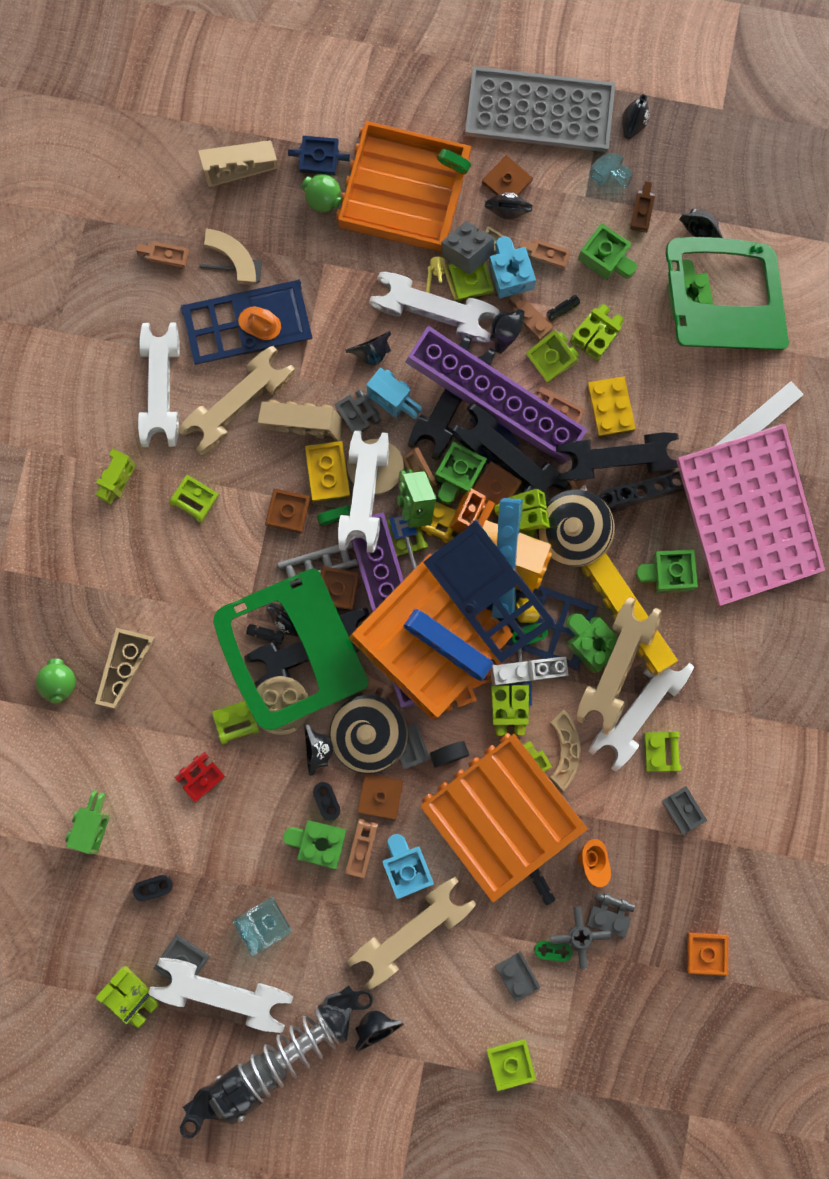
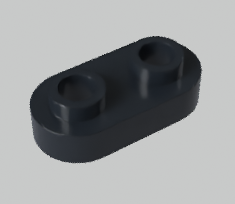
(326, 801)
(153, 888)

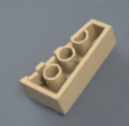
(237, 161)
(301, 419)
(122, 665)

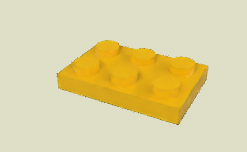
(611, 406)
(327, 471)

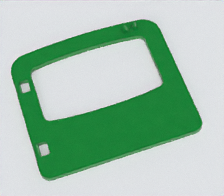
(727, 325)
(322, 636)

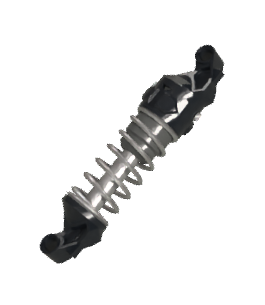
(247, 1084)

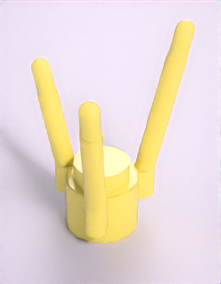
(438, 268)

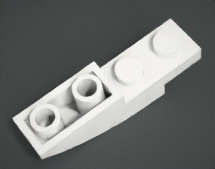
(529, 671)

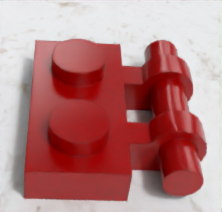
(202, 782)

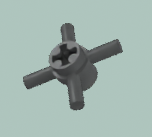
(589, 936)

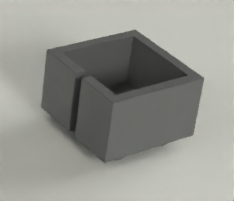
(468, 247)

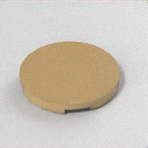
(386, 476)
(279, 693)

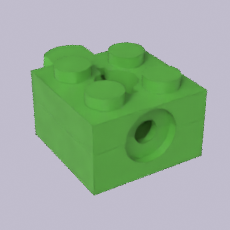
(613, 251)
(696, 285)
(458, 472)
(416, 498)
(670, 571)
(591, 641)
(88, 826)
(317, 843)

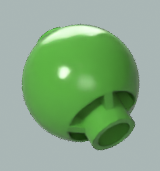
(322, 192)
(55, 681)

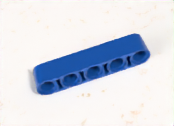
(448, 644)

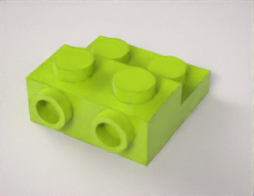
(553, 355)

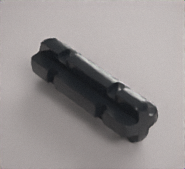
(563, 307)
(265, 633)
(542, 887)

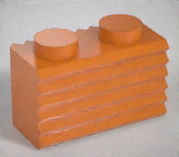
(467, 510)

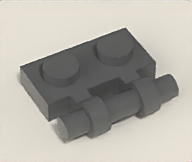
(353, 416)
(607, 920)

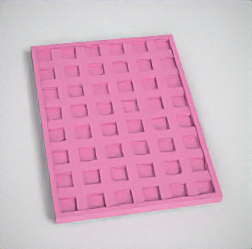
(750, 514)

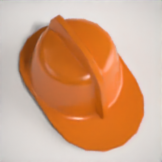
(260, 323)
(595, 862)

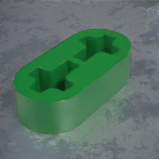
(454, 161)
(333, 515)
(527, 629)
(552, 955)

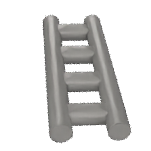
(324, 554)

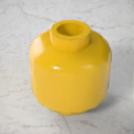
(530, 615)

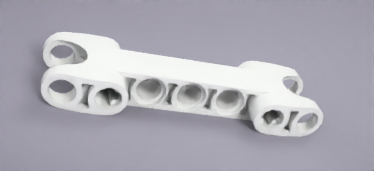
(405, 298)
(159, 415)
(360, 522)
(622, 735)
(188, 985)

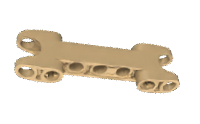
(212, 422)
(631, 636)
(383, 955)

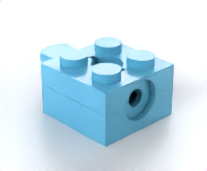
(511, 269)
(392, 394)
(406, 867)

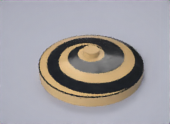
(578, 528)
(368, 734)

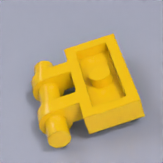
(441, 516)

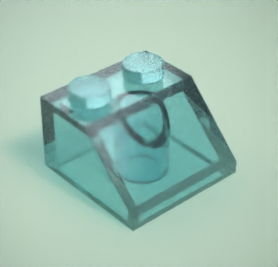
(262, 926)

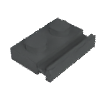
(415, 749)
(684, 810)
(517, 976)

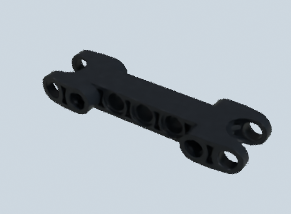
(436, 426)
(486, 438)
(587, 459)
(626, 495)
(280, 660)

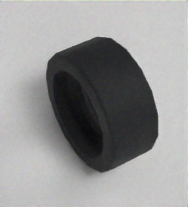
(449, 754)

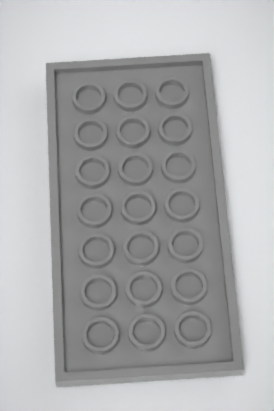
(540, 109)

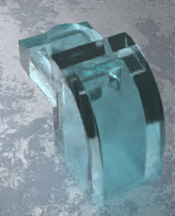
(610, 166)

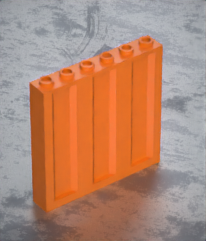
(401, 187)
(409, 662)
(503, 816)

